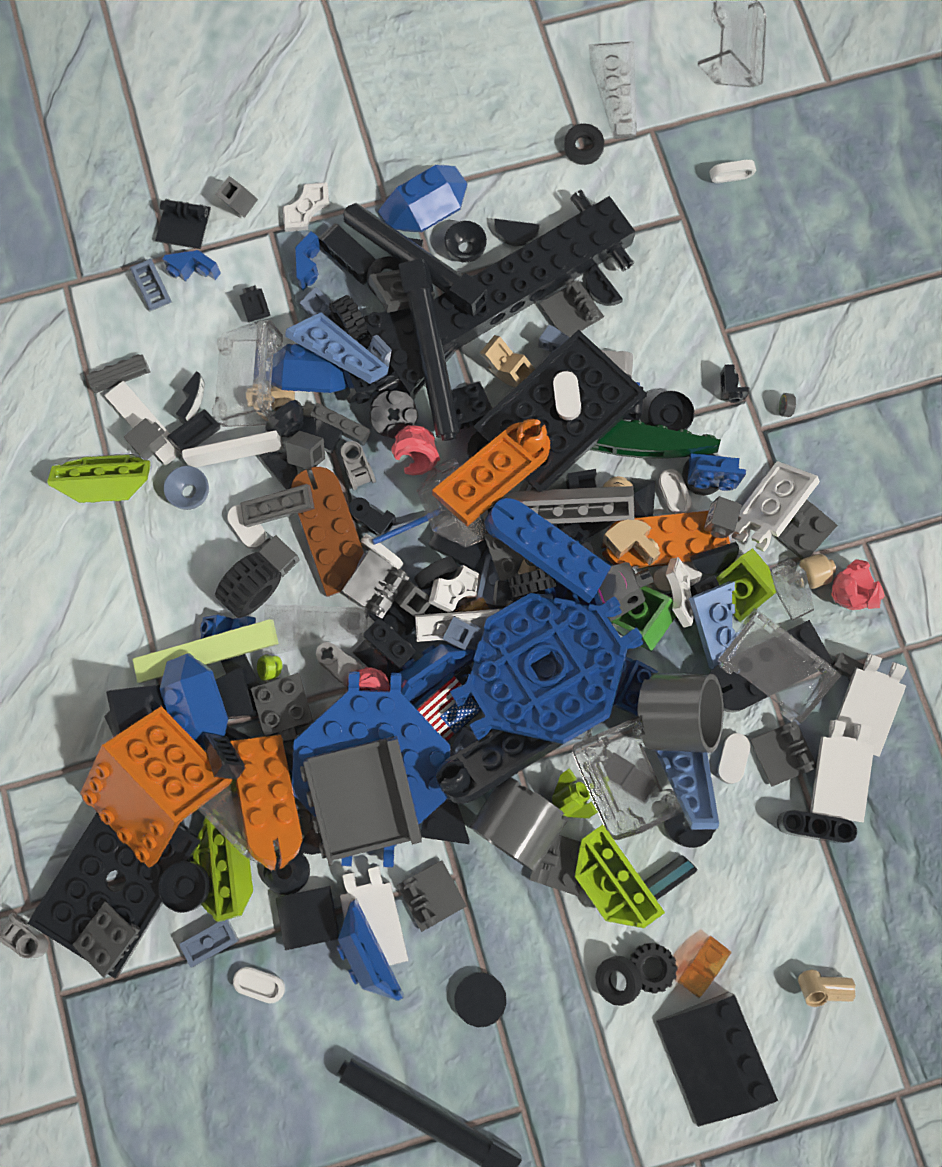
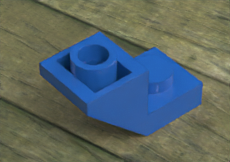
(185, 263)
(306, 268)
(219, 624)

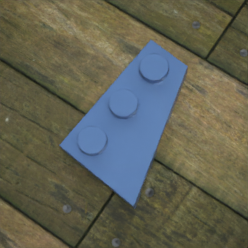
(714, 619)

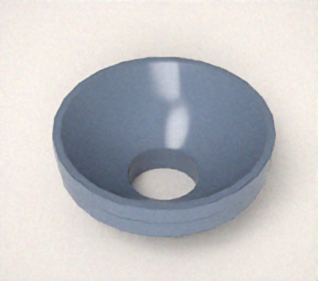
(181, 478)

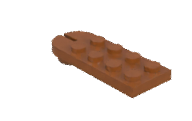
(330, 530)

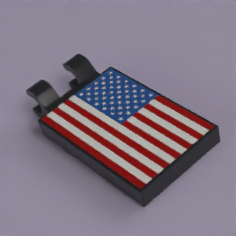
(442, 710)

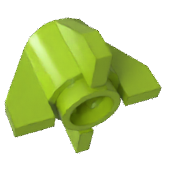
(572, 797)

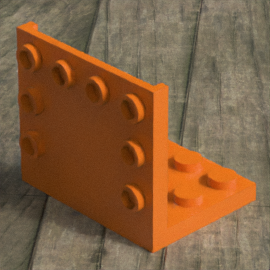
(150, 783)

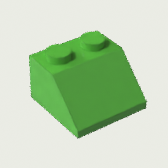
(650, 618)

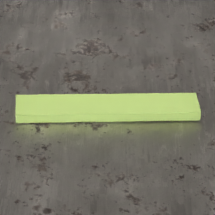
(209, 649)

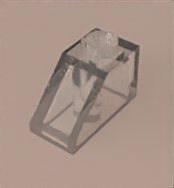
(792, 588)

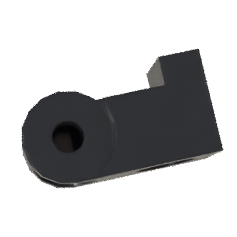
(370, 518)

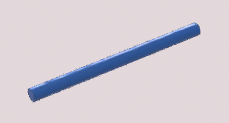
(399, 530)

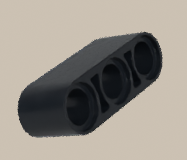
(347, 252)
(828, 826)

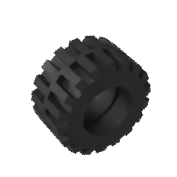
(248, 585)

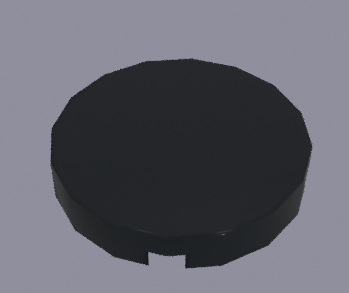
(480, 999)

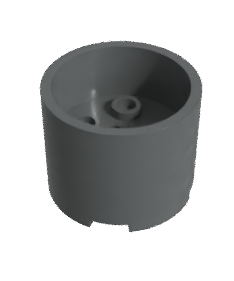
(681, 712)
(519, 823)

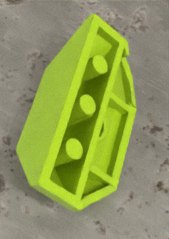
(100, 477)
(227, 871)
(613, 882)

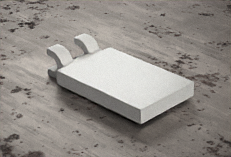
(774, 504)
(872, 700)
(843, 773)
(381, 912)

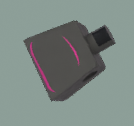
(625, 586)

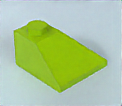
(752, 583)

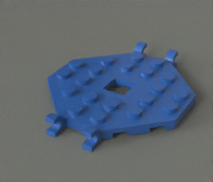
(567, 702)
(372, 716)

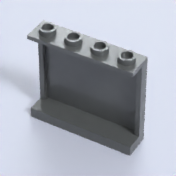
(361, 799)

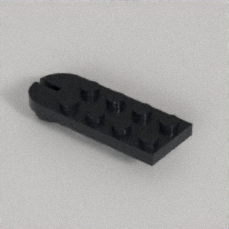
(744, 692)
(488, 764)

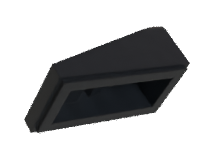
(223, 757)

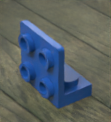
(714, 472)

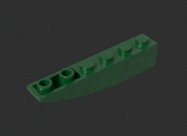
(655, 442)

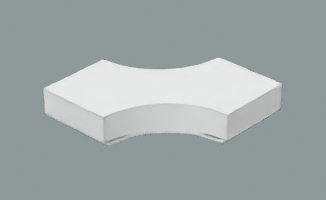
(300, 212)
(680, 585)
(447, 593)

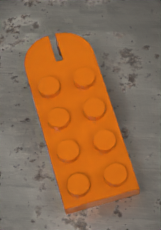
(494, 470)
(676, 536)
(267, 801)

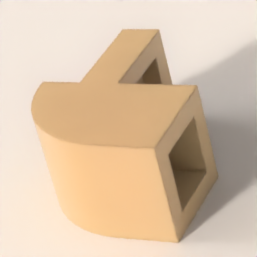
(505, 364)
(629, 535)

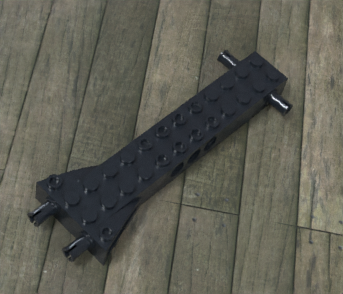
(512, 286)

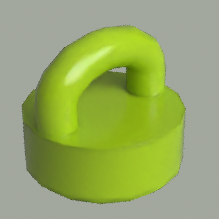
(267, 668)

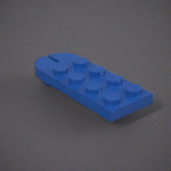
(547, 547)

